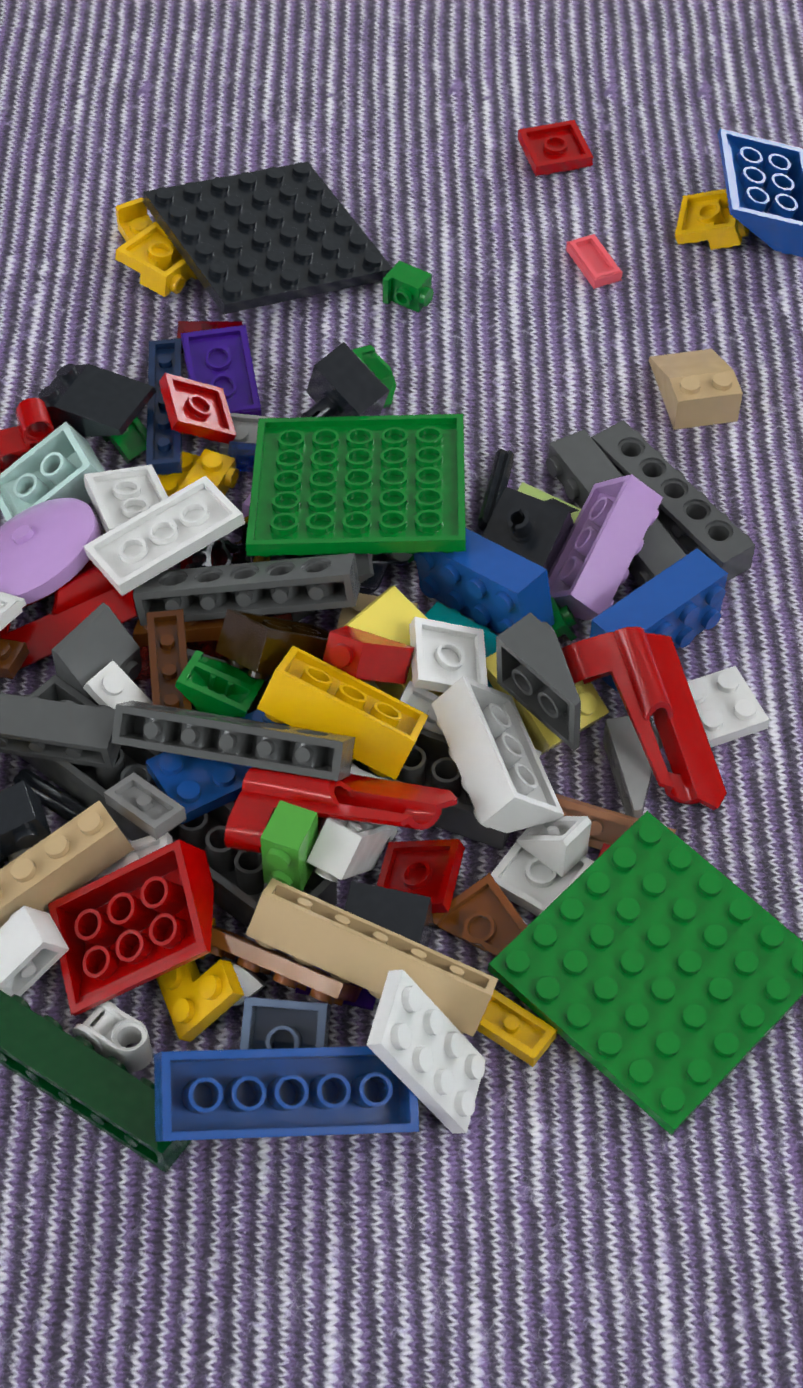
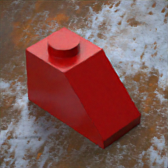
(368, 655)

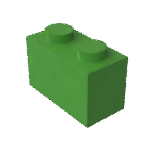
(288, 844)

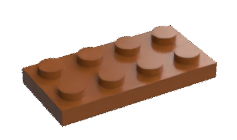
(286, 969)

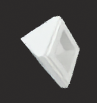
(249, 983)

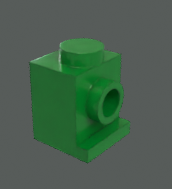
(408, 286)

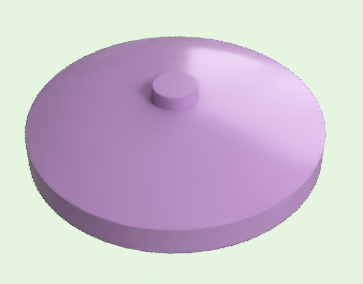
(45, 547)

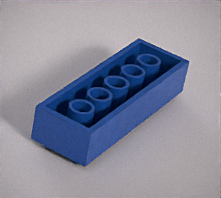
(278, 1094)

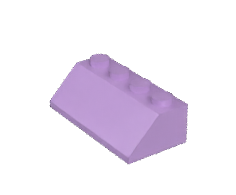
(602, 545)

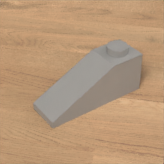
(628, 763)

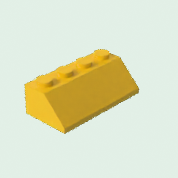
(326, 699)

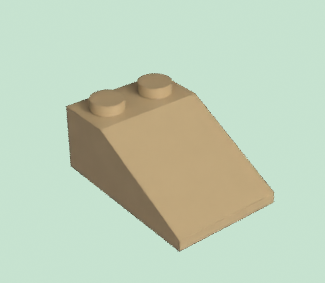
(697, 388)

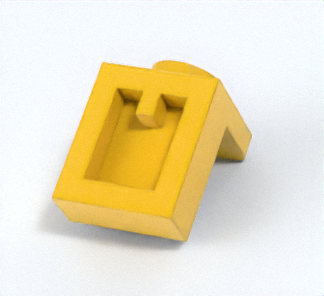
(132, 218)

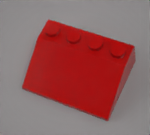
(135, 924)

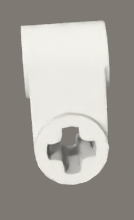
(110, 1033)

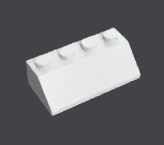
(495, 757)

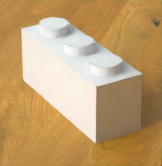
(348, 848)

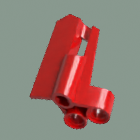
(71, 606)
(654, 685)
(350, 799)

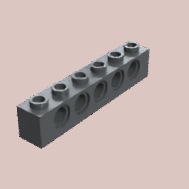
(684, 509)
(253, 588)
(233, 740)

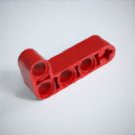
(32, 427)

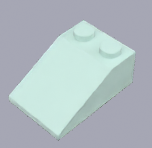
(48, 472)

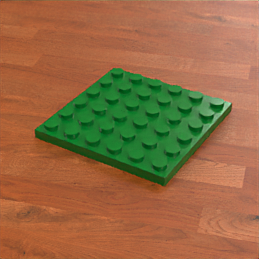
(358, 485)
(656, 971)

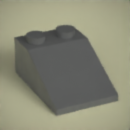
(538, 676)

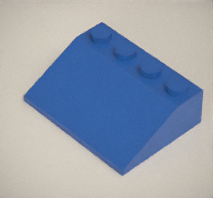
(765, 188)

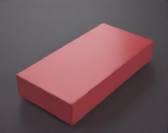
(594, 261)

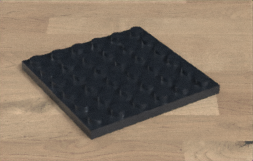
(266, 236)

